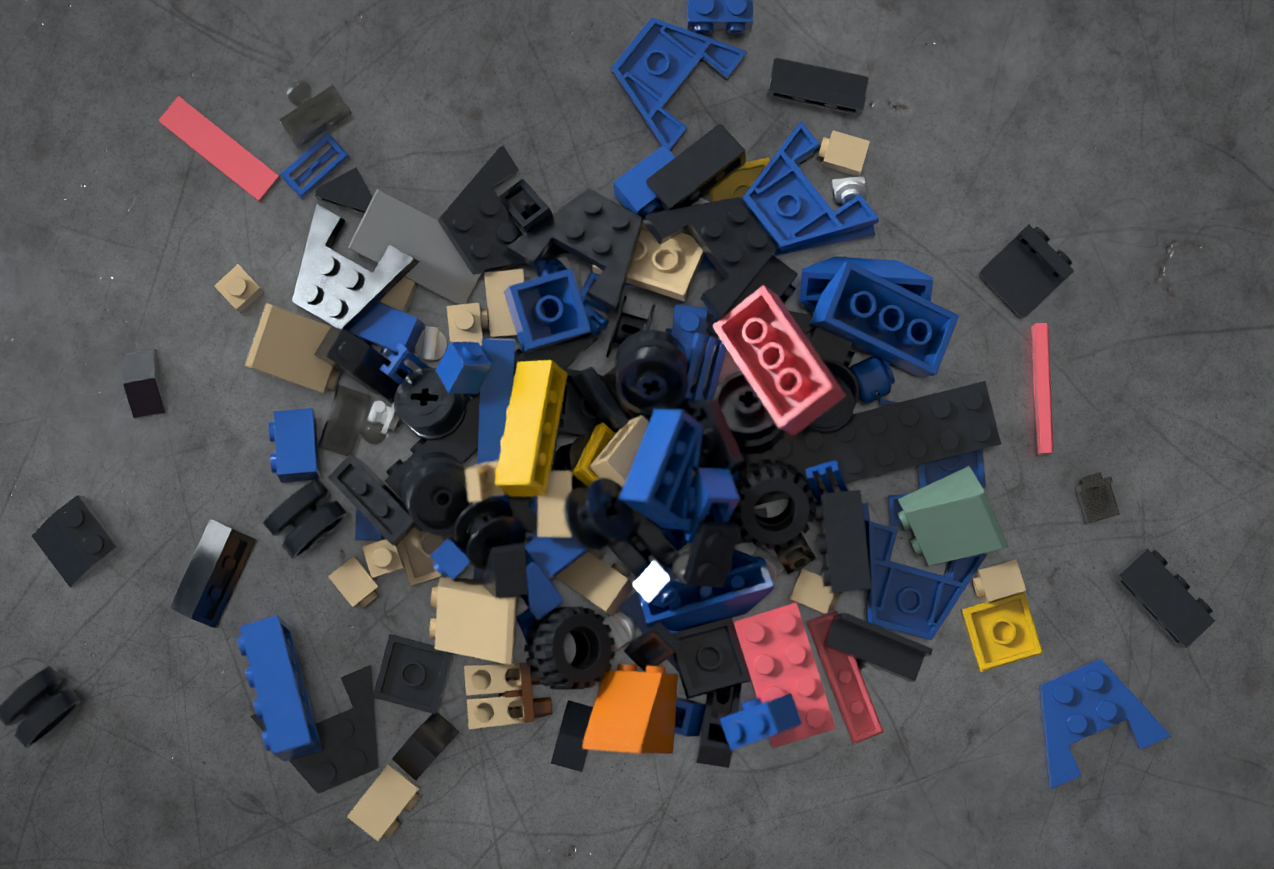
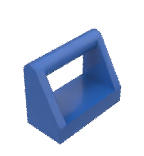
(541, 594)

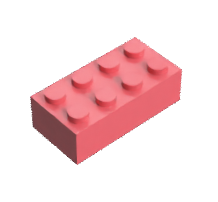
(778, 360)
(782, 664)

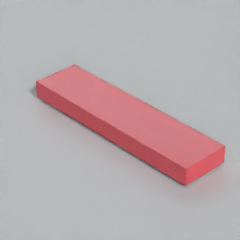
(219, 149)
(1042, 389)
(846, 684)

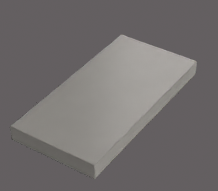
(420, 237)

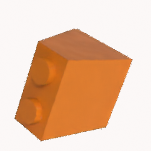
(634, 711)

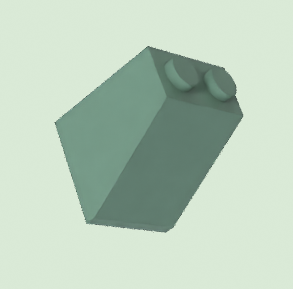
(951, 519)

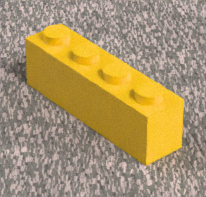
(531, 428)

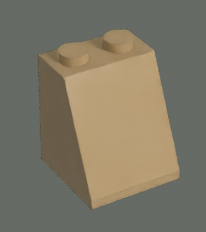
(286, 350)
(473, 620)

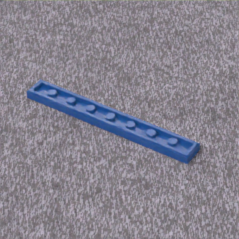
(493, 405)

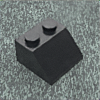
(76, 540)

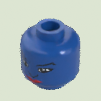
(873, 378)

